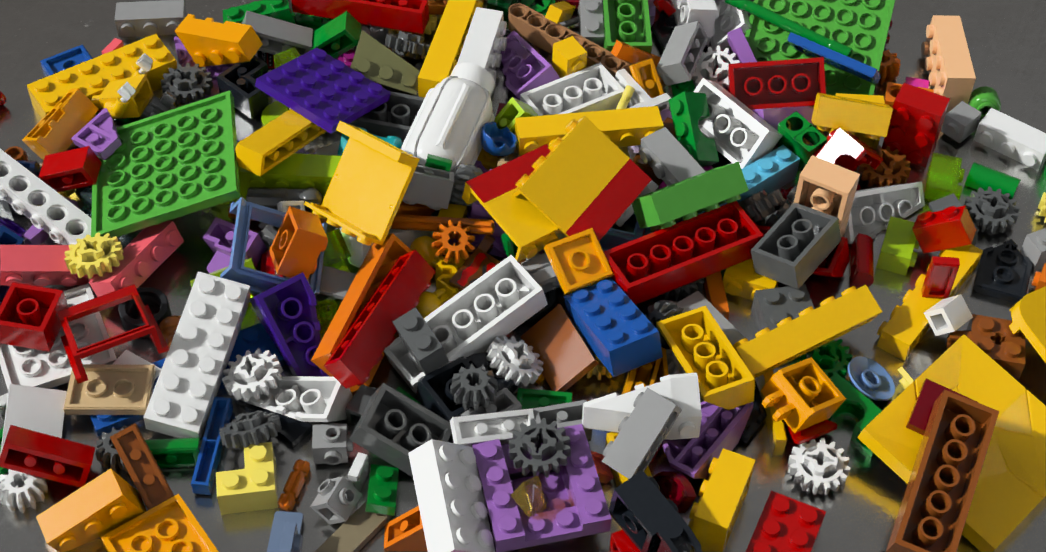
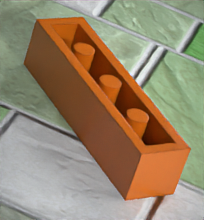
(632, 54)
(716, 293)

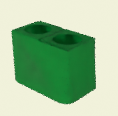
(797, 127)

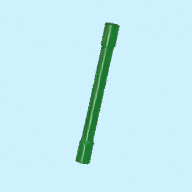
(789, 25)

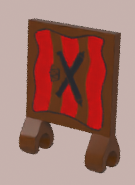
(476, 265)

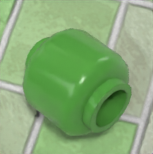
(984, 99)

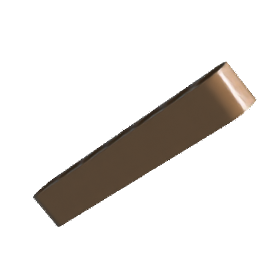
(544, 33)

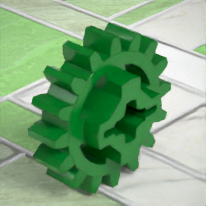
(828, 356)

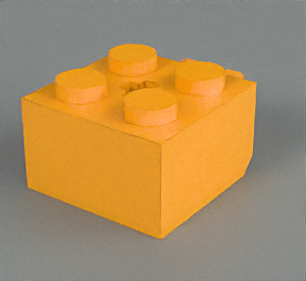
(802, 395)

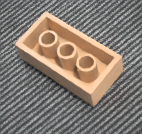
(948, 59)
(827, 189)

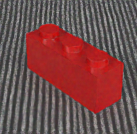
(46, 456)

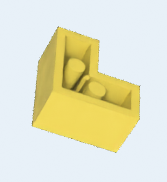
(249, 487)

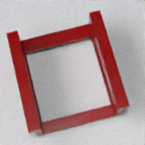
(98, 304)

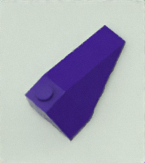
(292, 323)

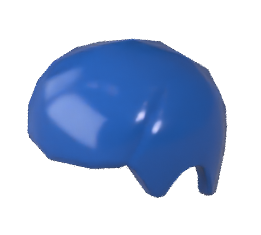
(498, 141)

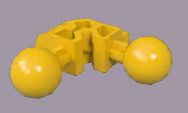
(444, 272)

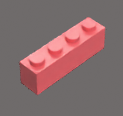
(140, 259)
(37, 266)

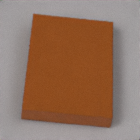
(561, 349)

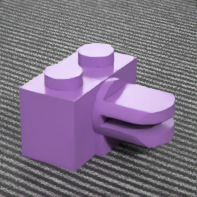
(220, 239)

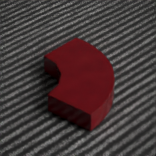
(677, 488)

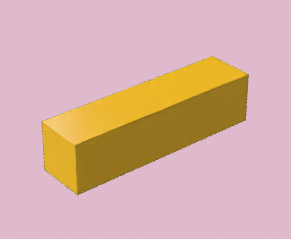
(560, 12)

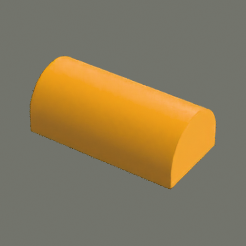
(647, 77)

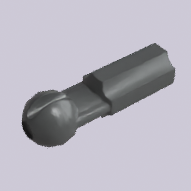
(271, 196)

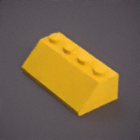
(708, 352)

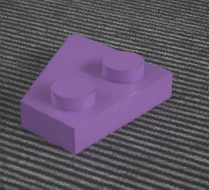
(99, 135)

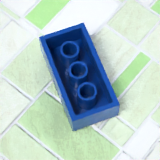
(614, 327)

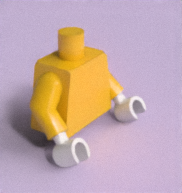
(127, 96)

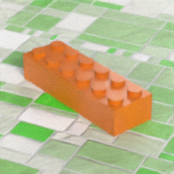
(367, 280)

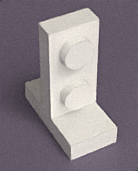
(640, 97)

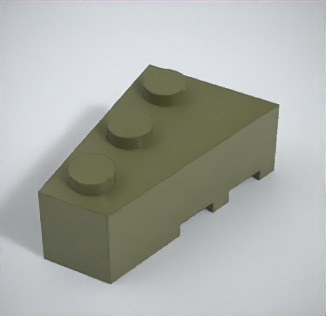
(384, 66)

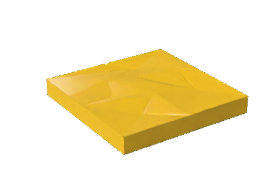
(1015, 461)

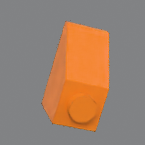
(405, 533)

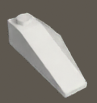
(874, 207)

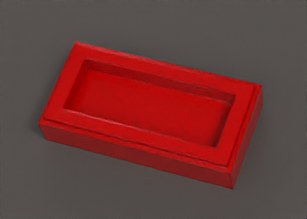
(940, 277)

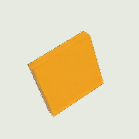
(578, 261)

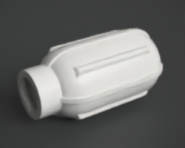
(453, 117)

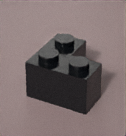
(241, 82)

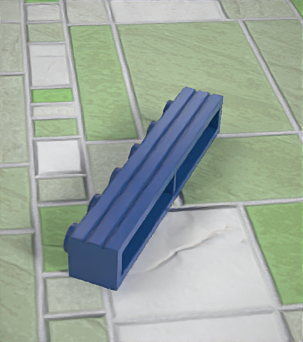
(211, 446)

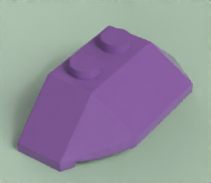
(718, 430)

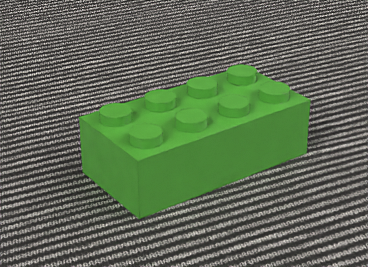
(628, 23)
(690, 197)

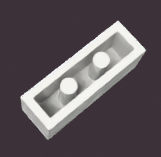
(1012, 139)

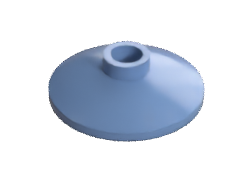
(871, 378)

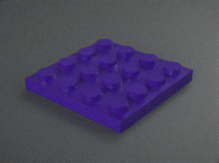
(323, 89)

